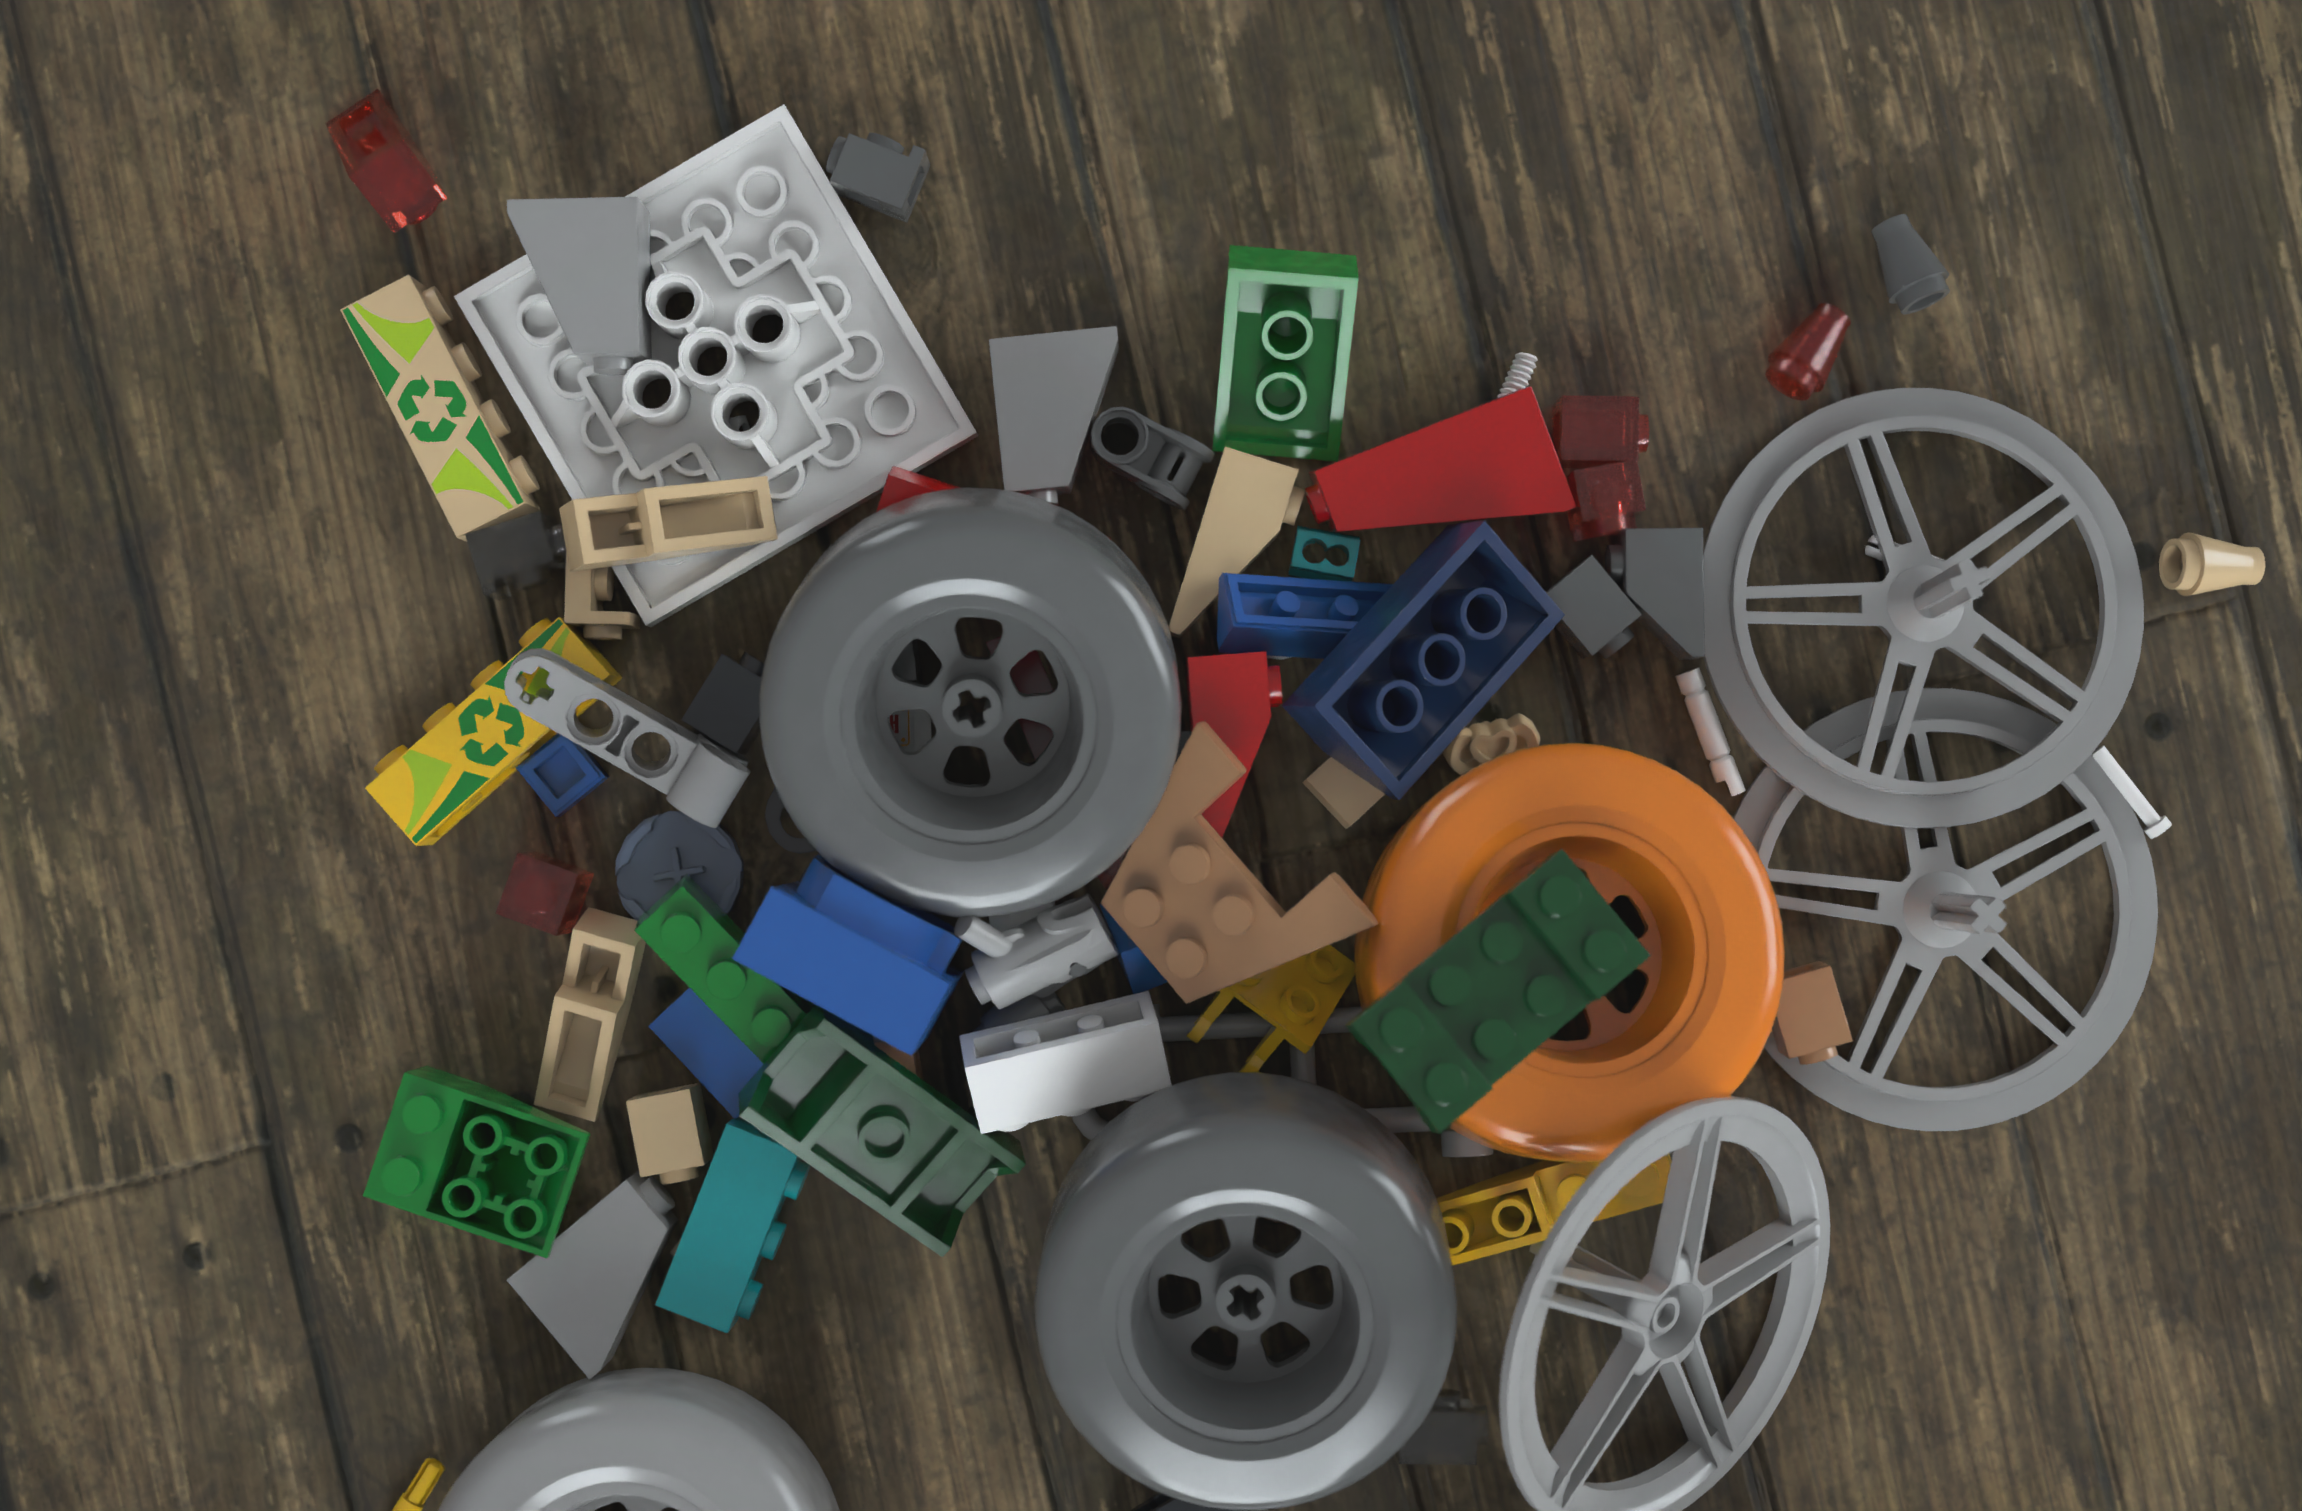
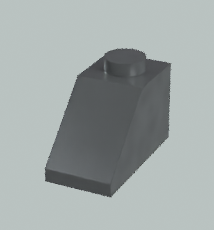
(1665, 581)

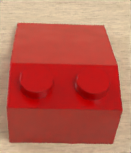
(1236, 701)

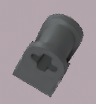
(1153, 456)

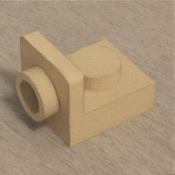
(585, 604)

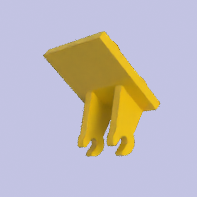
(1290, 996)

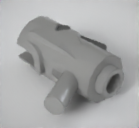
(1036, 954)

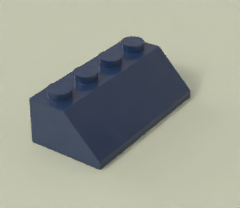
(1425, 658)

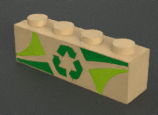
(440, 406)

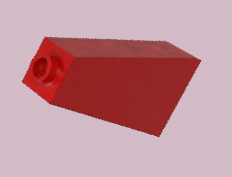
(1457, 469)

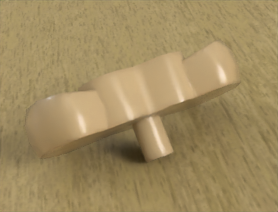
(1490, 740)

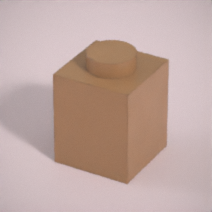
(1810, 1015)

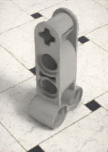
(695, 774)

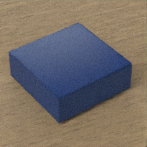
(562, 773)

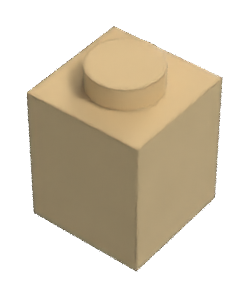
(670, 1132)

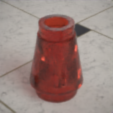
(1807, 355)

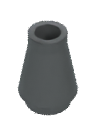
(1909, 267)

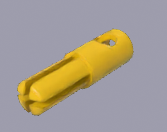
(420, 1486)

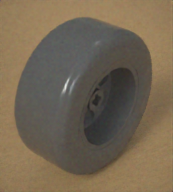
(891, 812)
(1251, 1424)

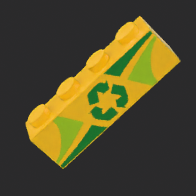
(478, 742)

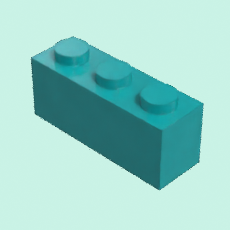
(732, 1228)

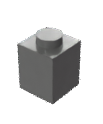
(1593, 609)

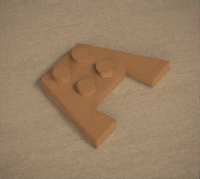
(1199, 905)

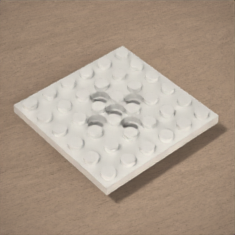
(836, 393)

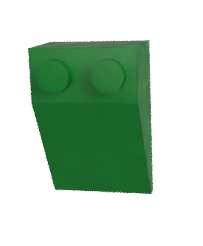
(1285, 352)

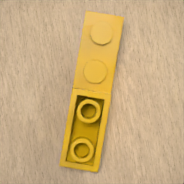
(1527, 1202)

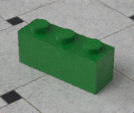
(699, 947)

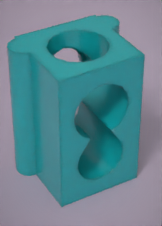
(1328, 540)

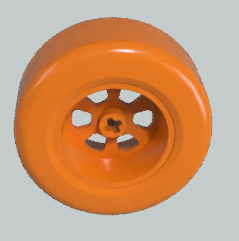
(1633, 835)

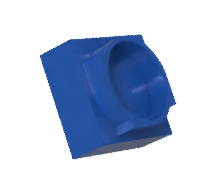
(855, 954)

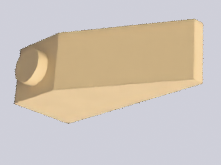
(1238, 524)

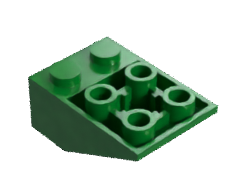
(477, 1160)

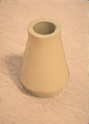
(2206, 564)

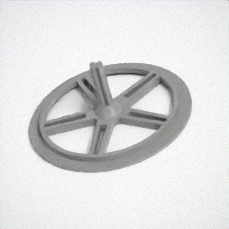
(1920, 609)
(1955, 913)
(1668, 1309)

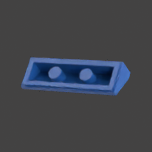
(1289, 613)

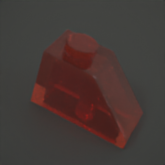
(385, 162)

